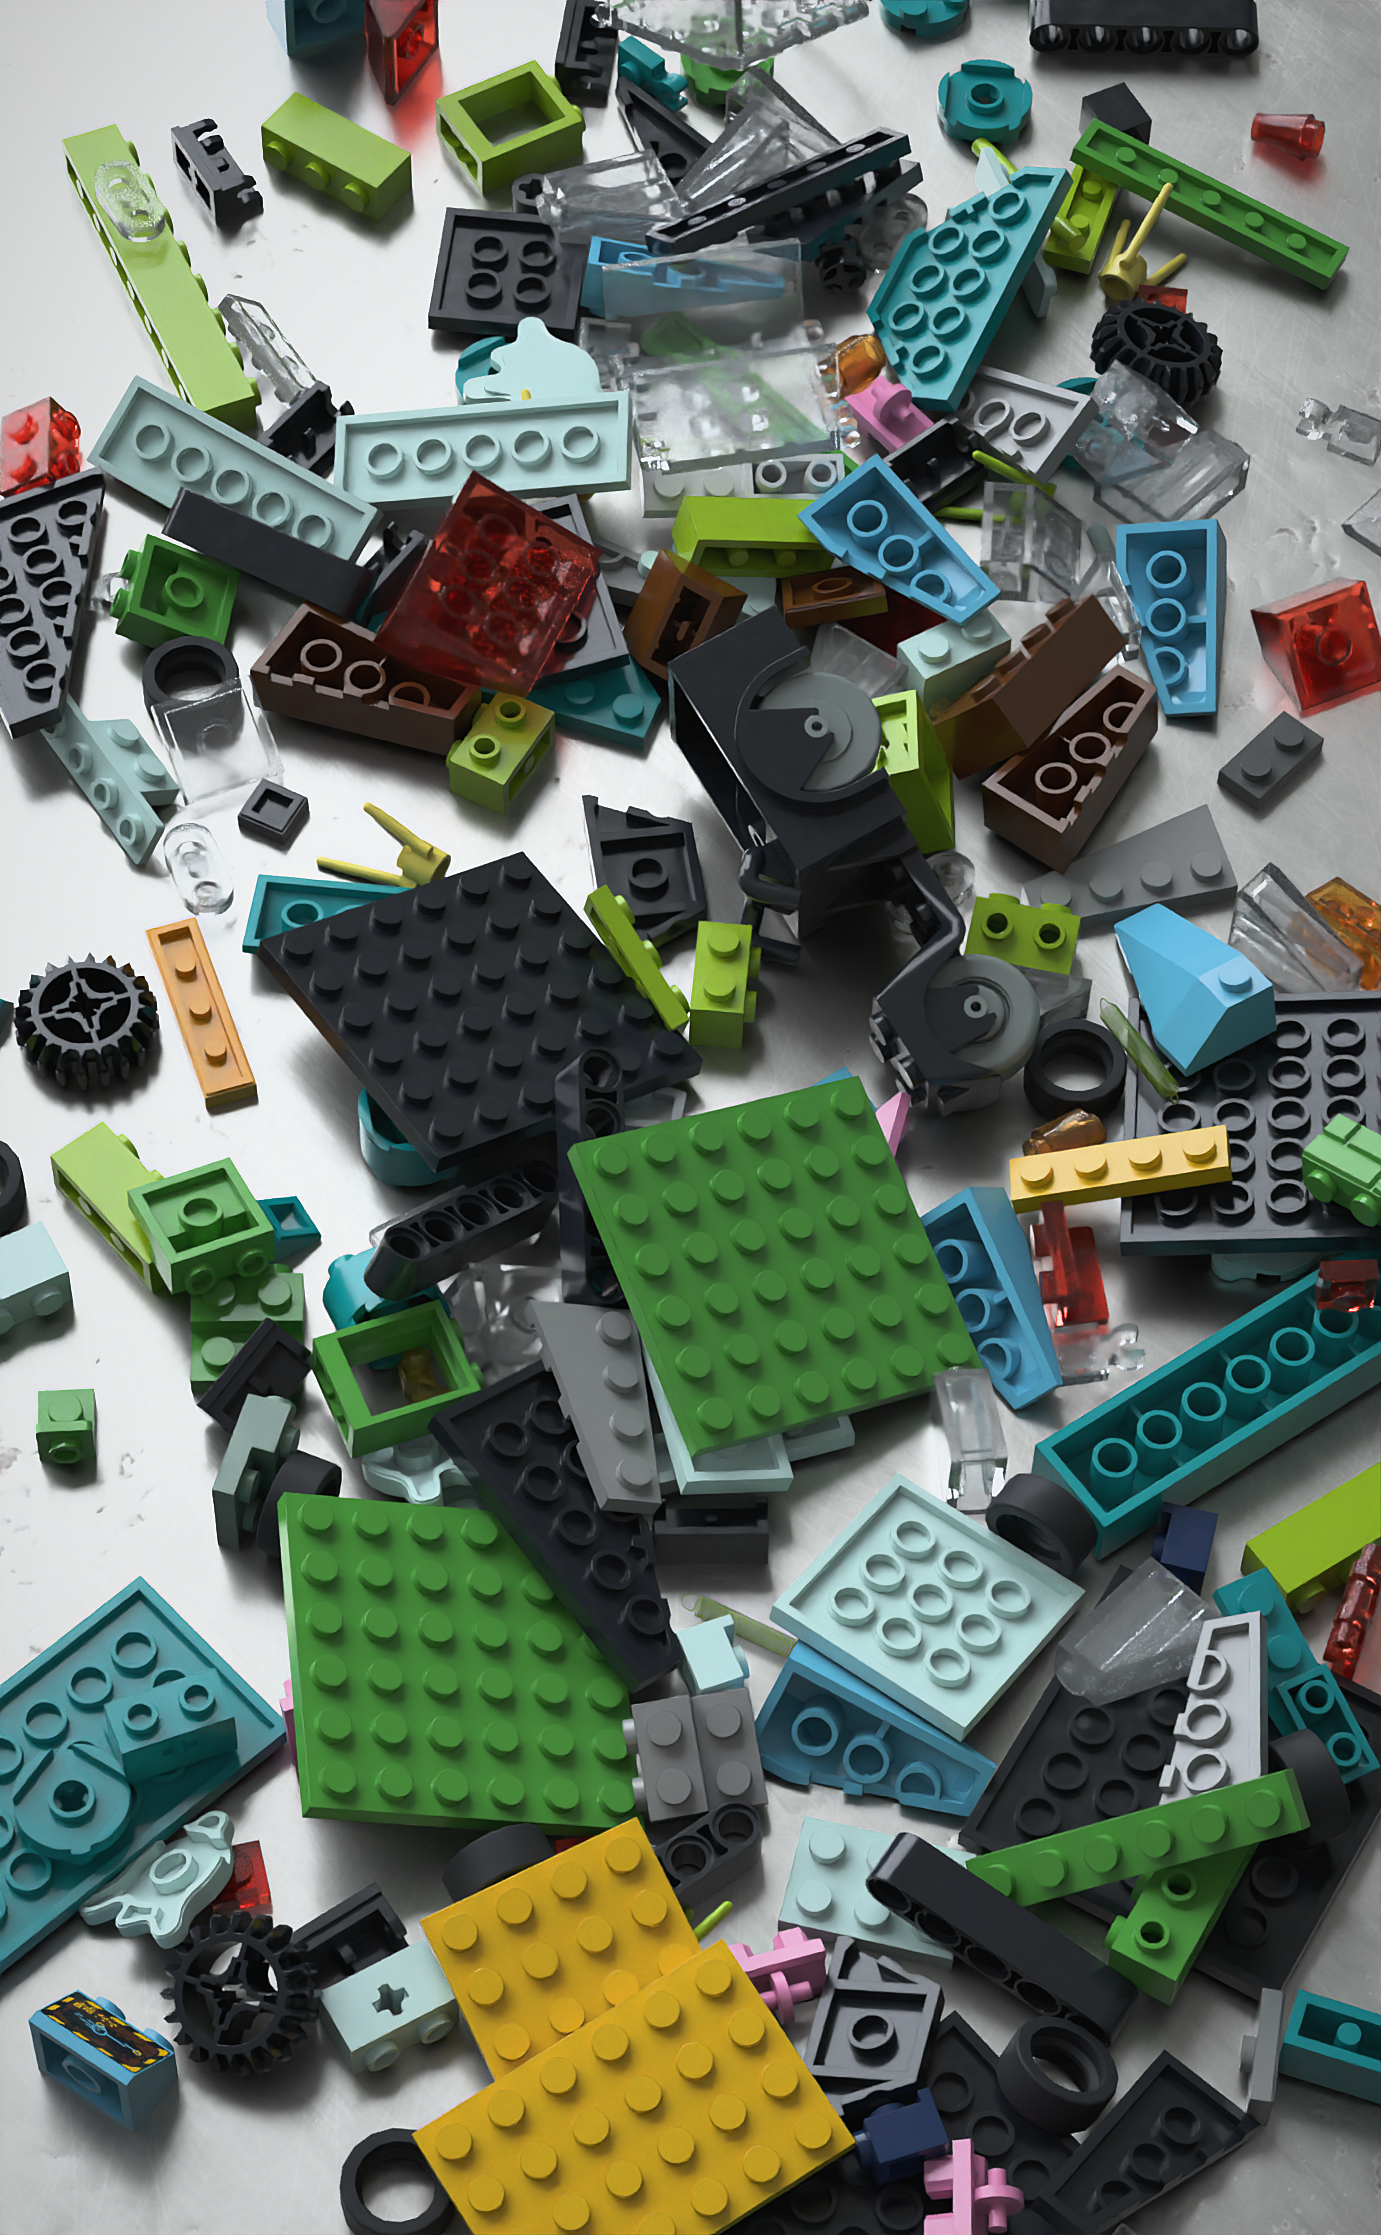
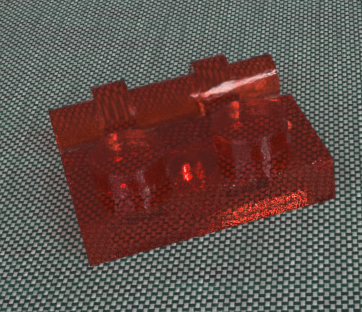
(1355, 1613)

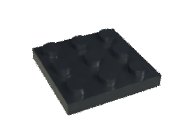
(503, 270)

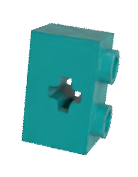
(171, 1726)

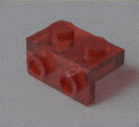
(37, 446)
(1071, 1269)

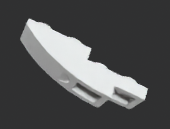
(783, 478)

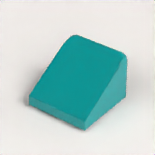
(291, 1225)

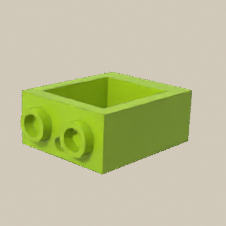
(529, 153)
(917, 769)

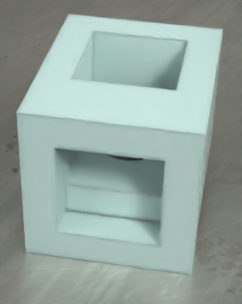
(710, 1659)

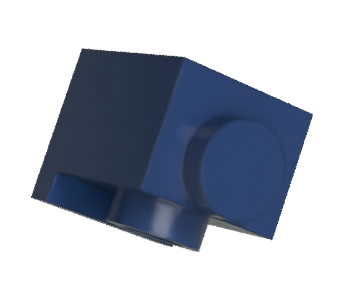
(1185, 1543)
(900, 2139)

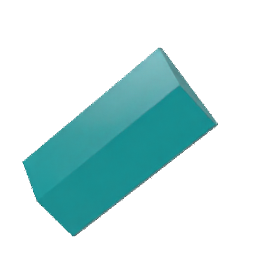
(292, 902)

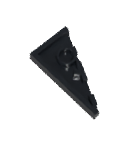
(658, 128)

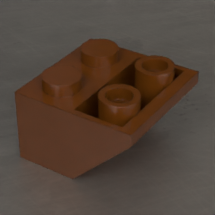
(678, 611)

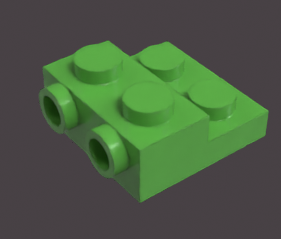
(173, 594)
(203, 1227)
(234, 1310)

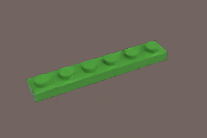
(1210, 204)
(1146, 1840)

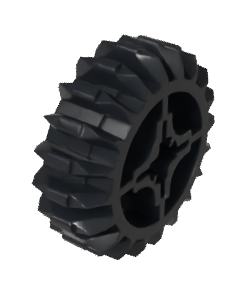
(1161, 347)
(59, 1038)
(222, 2037)

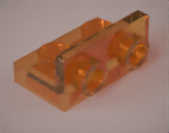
(1355, 921)

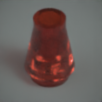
(1290, 133)

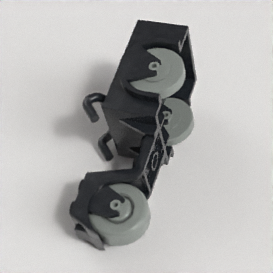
(828, 835)

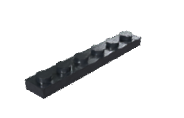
(785, 190)

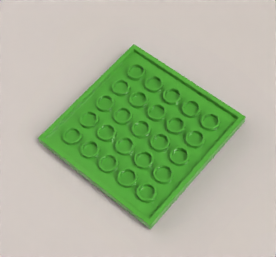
(773, 1263)
(443, 1676)

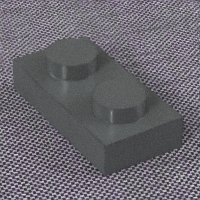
(1270, 761)

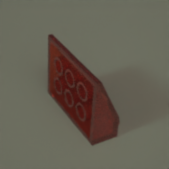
(488, 591)

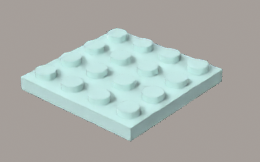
(927, 1606)

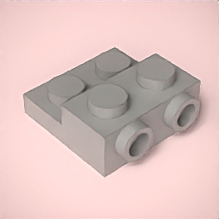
(695, 1754)

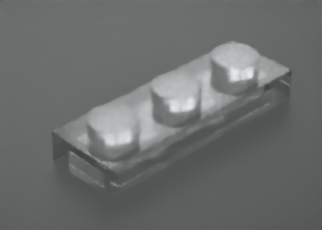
(269, 347)

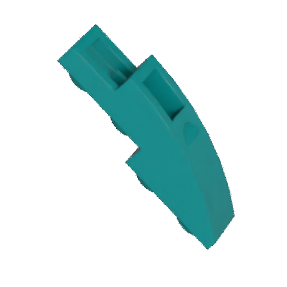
(1298, 1688)

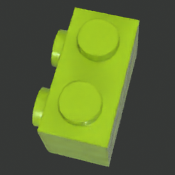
(501, 751)
(1024, 934)
(720, 985)

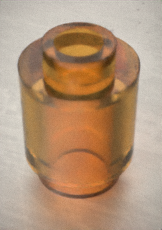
(859, 362)
(1066, 1132)

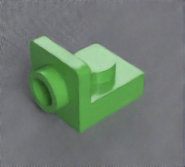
(66, 1425)

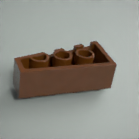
(337, 677)
(1029, 686)
(1069, 776)

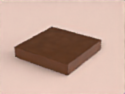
(831, 596)

